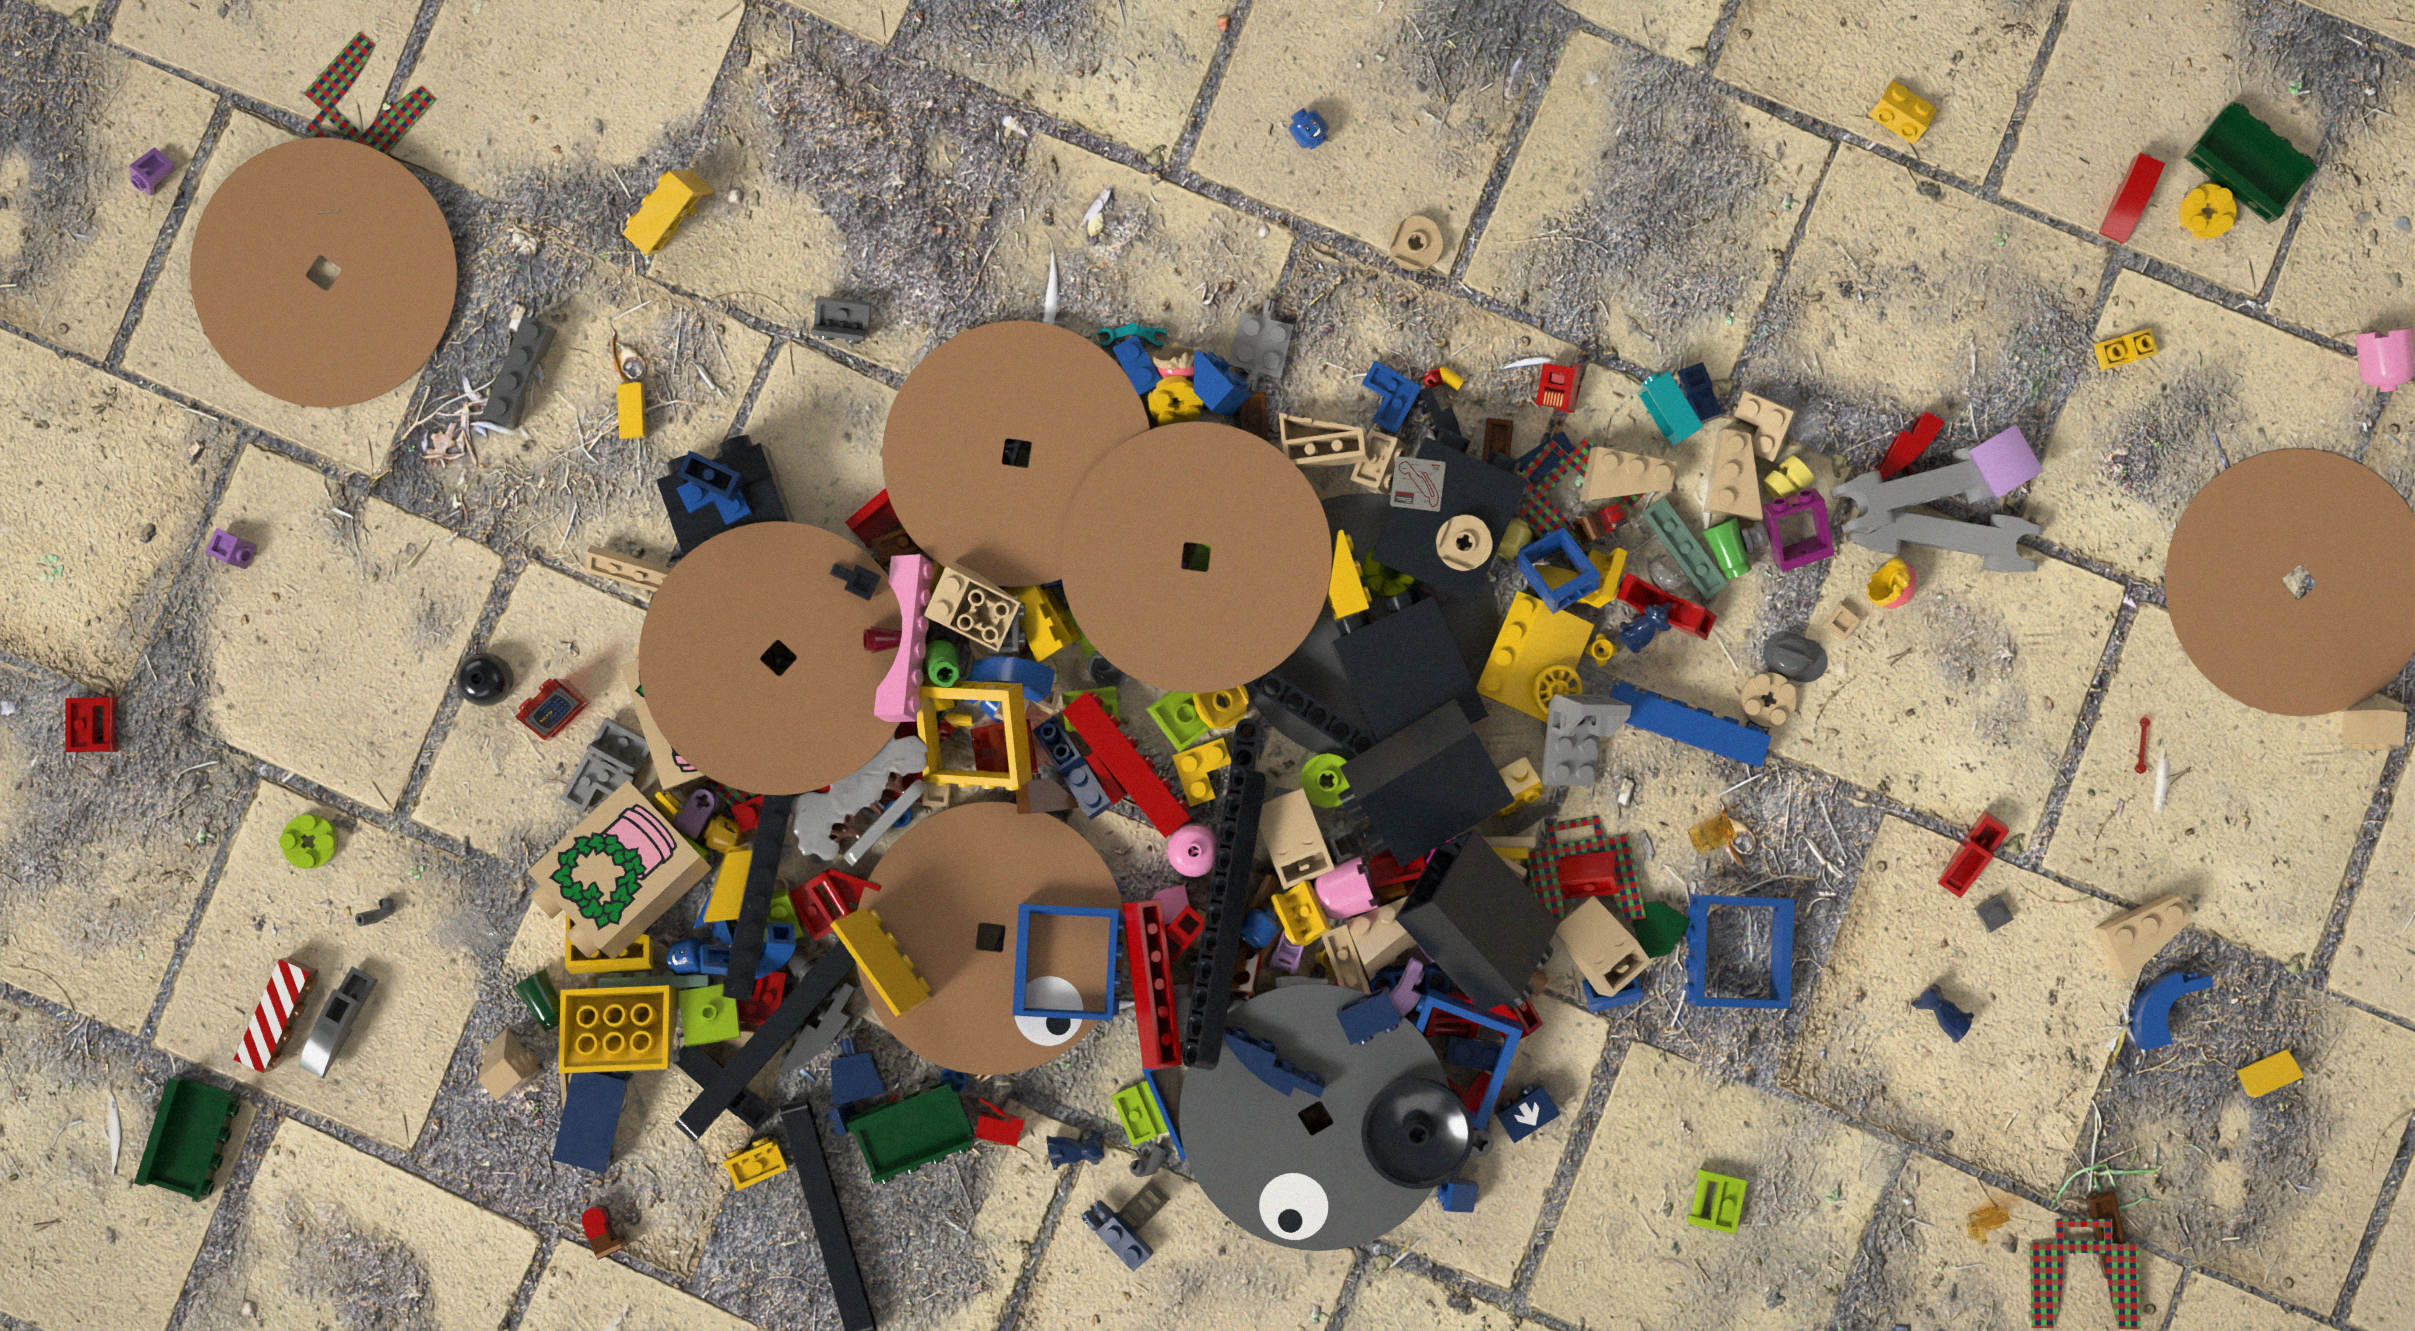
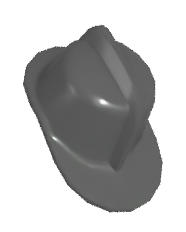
(1795, 657)

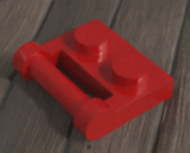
(82, 724)
(813, 908)
(1438, 1015)

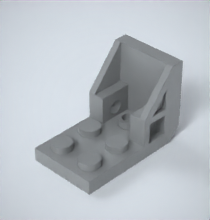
(1574, 736)

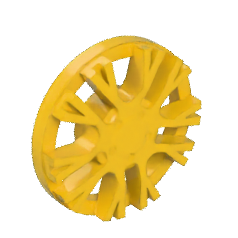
(1555, 686)

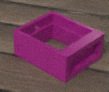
(1807, 550)

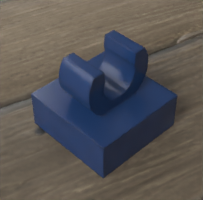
(840, 1117)

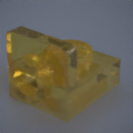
(1712, 834)
(1988, 1218)

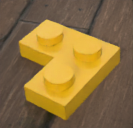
(1193, 769)

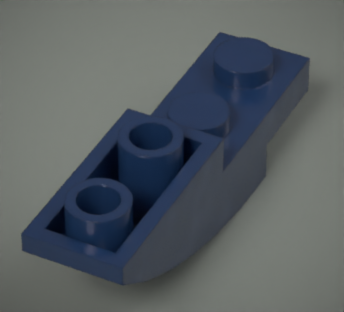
(1073, 767)
(1260, 1059)

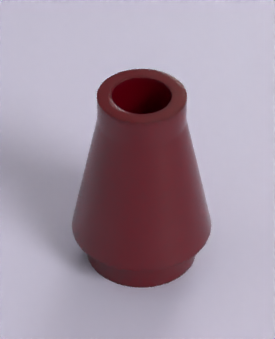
(881, 639)

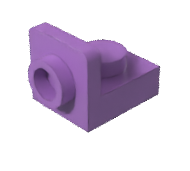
(150, 170)
(231, 549)

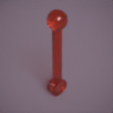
(2140, 767)

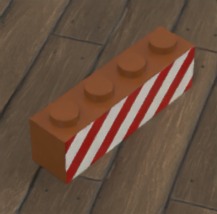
(276, 1014)

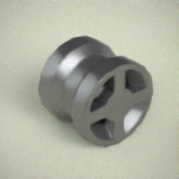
(1754, 536)
(1479, 1137)

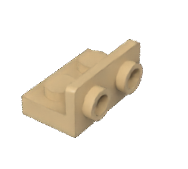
(1379, 471)

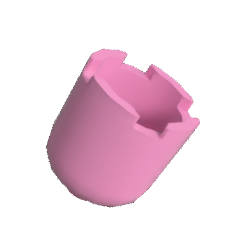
(2386, 359)
(1186, 837)
(1346, 890)

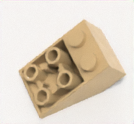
(972, 606)
(1294, 838)
(1601, 947)

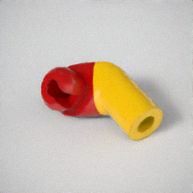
(1441, 376)
(951, 721)

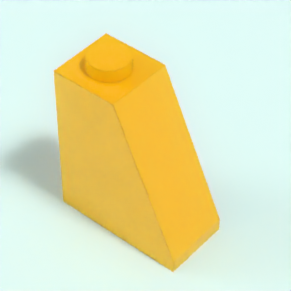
(729, 886)

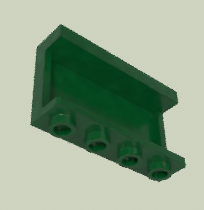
(2251, 161)
(913, 1131)
(188, 1137)

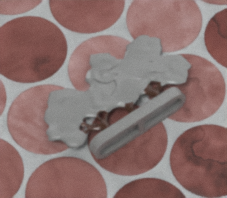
(818, 812)

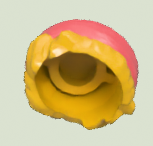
(1892, 584)

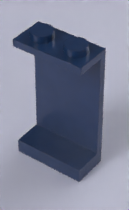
(591, 1119)

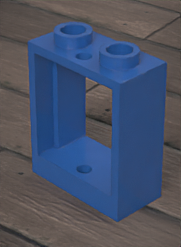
(1569, 592)

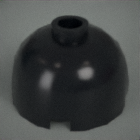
(495, 681)

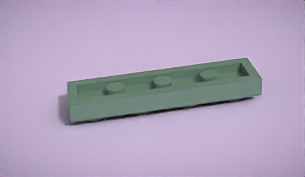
(1684, 548)
(681, 983)

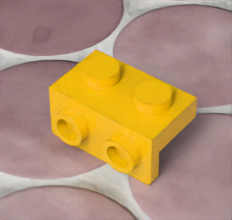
(1903, 112)
(1610, 568)
(1522, 783)
(1301, 914)
(755, 1163)

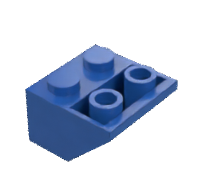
(1217, 384)

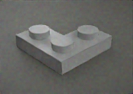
(589, 778)

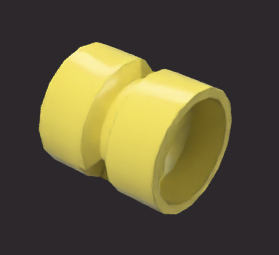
(1791, 478)

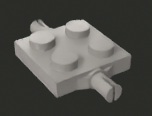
(1260, 345)

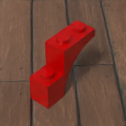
(1682, 615)
(1182, 932)

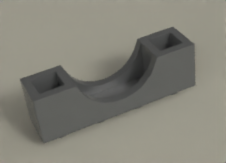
(509, 391)

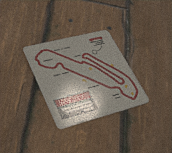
(1417, 483)

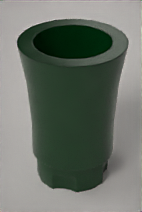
(540, 998)

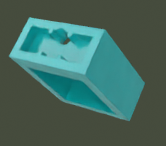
(1669, 408)

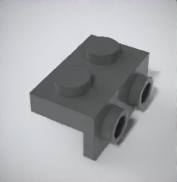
(841, 319)

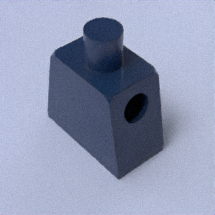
(855, 1074)

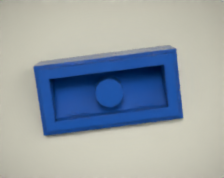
(1628, 994)

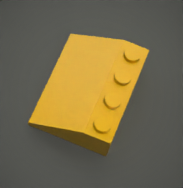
(1526, 646)
(882, 962)
(617, 1029)

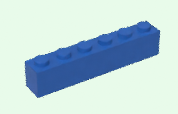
(1693, 727)

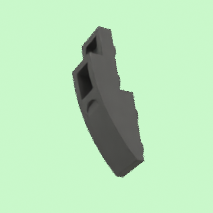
(335, 1022)
(814, 1038)

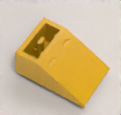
(1345, 590)

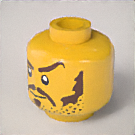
(723, 834)

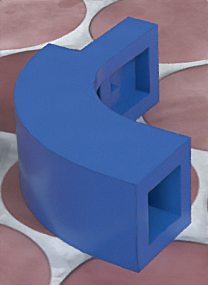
(1035, 677)
(776, 950)
(2154, 1002)

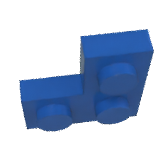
(1397, 394)
(696, 497)

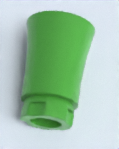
(1728, 547)
(940, 655)

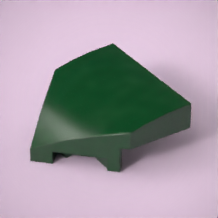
(1661, 928)

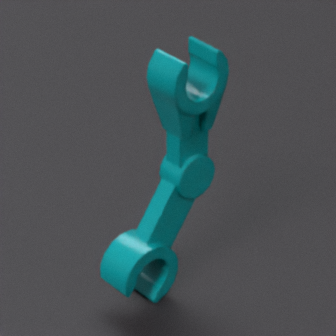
(1132, 329)

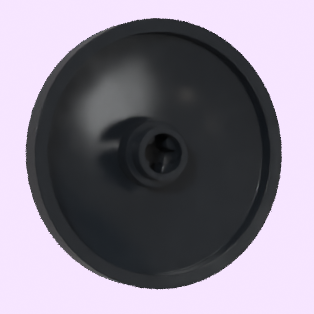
(1417, 1133)

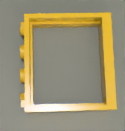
(1015, 730)

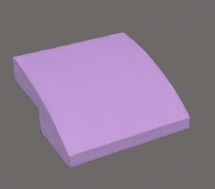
(2006, 461)

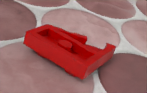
(1387, 871)

